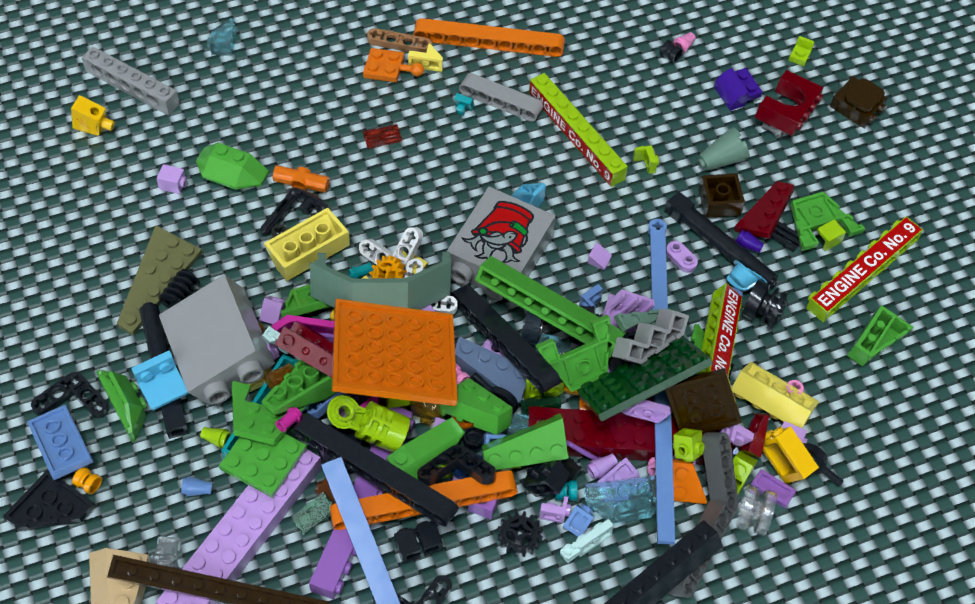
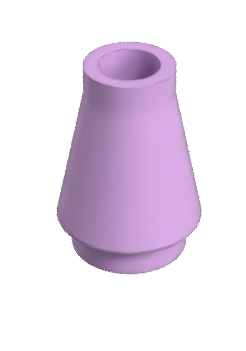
(599, 467)

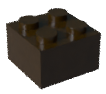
(721, 195)

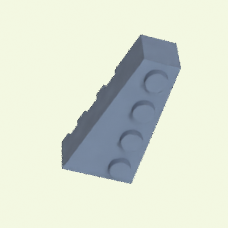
(490, 366)

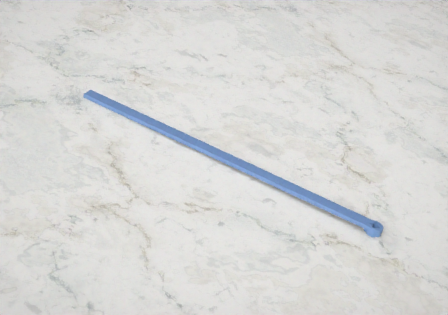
(663, 430)

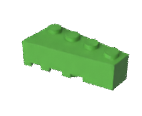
(529, 445)

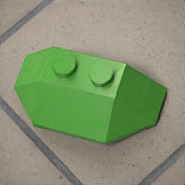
(230, 167)
(124, 400)

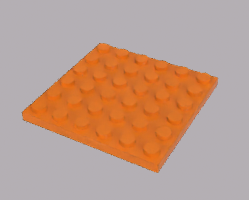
(394, 352)

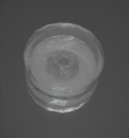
(759, 511)

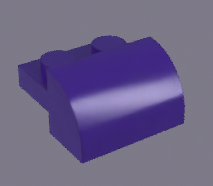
(737, 88)

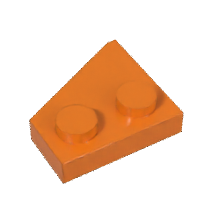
(687, 483)

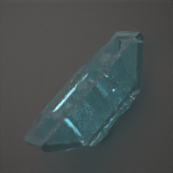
(623, 498)

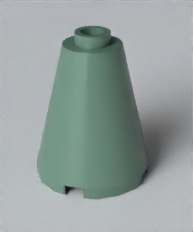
(724, 151)

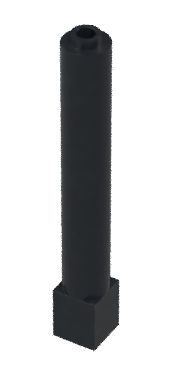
(684, 211)
(157, 344)

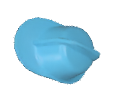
(742, 277)

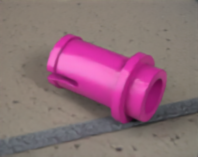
(293, 415)

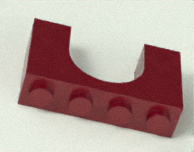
(788, 117)

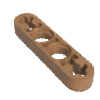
(399, 41)

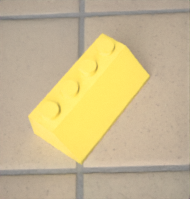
(300, 245)
(770, 394)

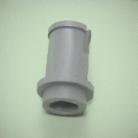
(777, 132)

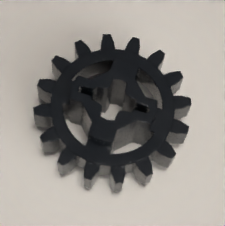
(509, 530)

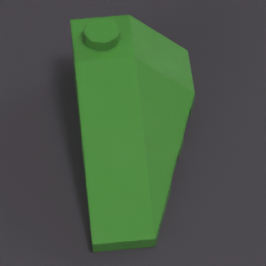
(299, 388)

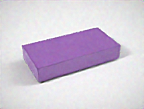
(766, 481)

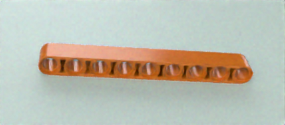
(490, 37)
(461, 491)

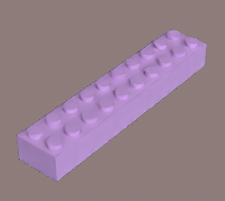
(245, 529)

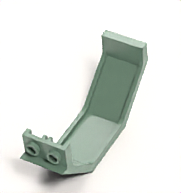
(410, 292)

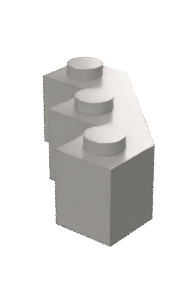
(651, 338)

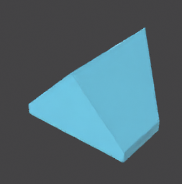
(531, 193)

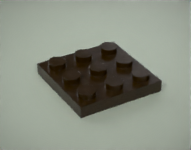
(704, 402)

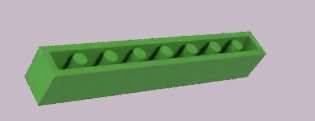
(542, 301)

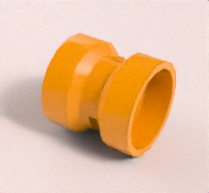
(87, 480)

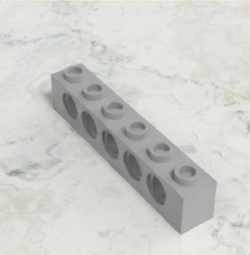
(130, 81)

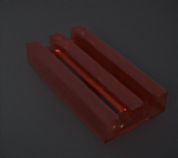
(381, 134)

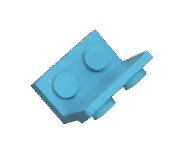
(159, 380)

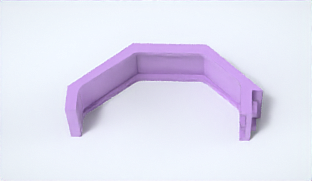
(625, 303)

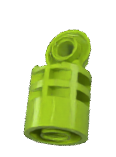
(373, 423)

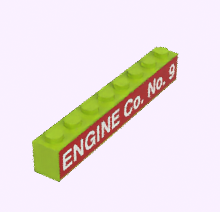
(578, 130)
(863, 269)
(721, 328)

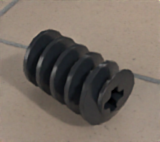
(178, 288)

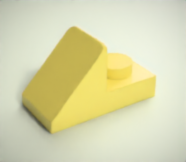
(430, 60)

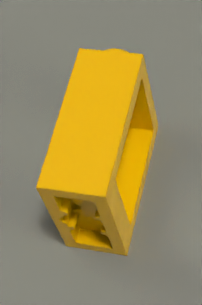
(788, 455)

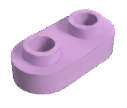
(680, 256)

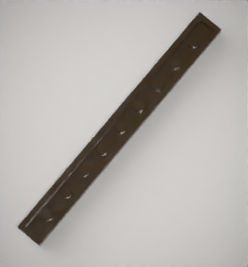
(199, 584)

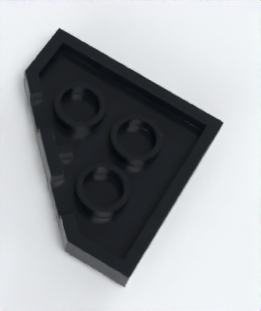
(48, 505)

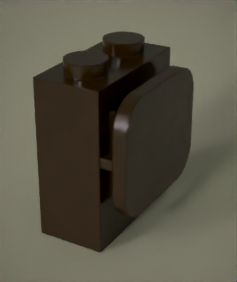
(860, 101)

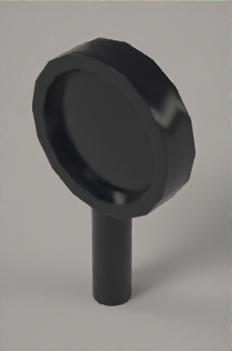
(500, 392)
(821, 460)

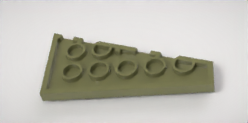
(160, 263)

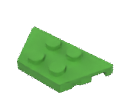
(301, 302)

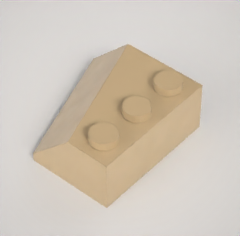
(109, 590)

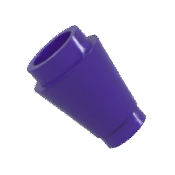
(749, 241)

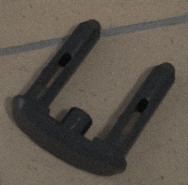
(294, 194)

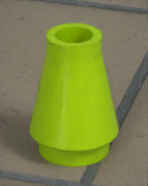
(215, 436)

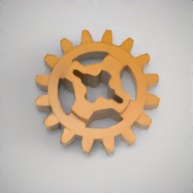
(383, 270)

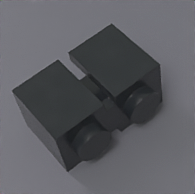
(428, 539)

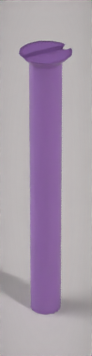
(581, 450)

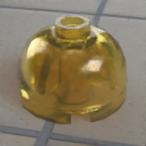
(426, 411)

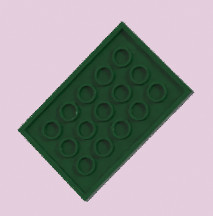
(637, 382)

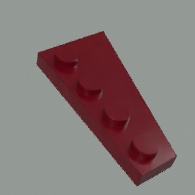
(766, 213)

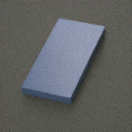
(59, 442)

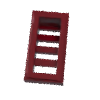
(758, 427)

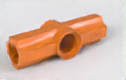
(301, 178)

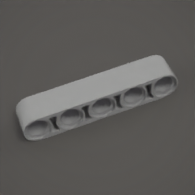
(501, 97)

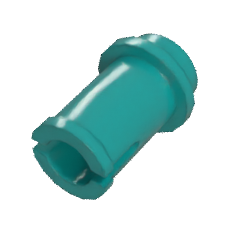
(360, 271)

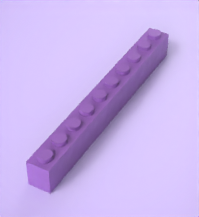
(339, 551)

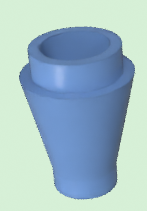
(193, 486)

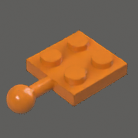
(387, 64)

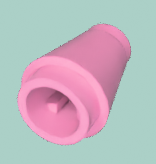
(685, 41)

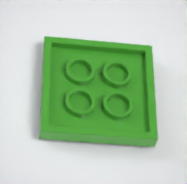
(263, 464)

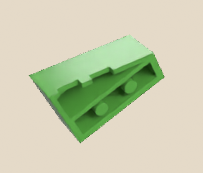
(878, 335)
(479, 407)

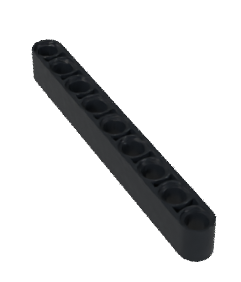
(506, 339)
(376, 470)

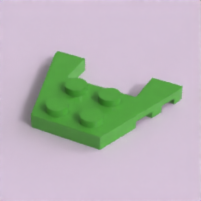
(816, 211)
(581, 363)
(254, 419)

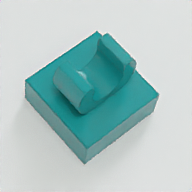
(463, 103)

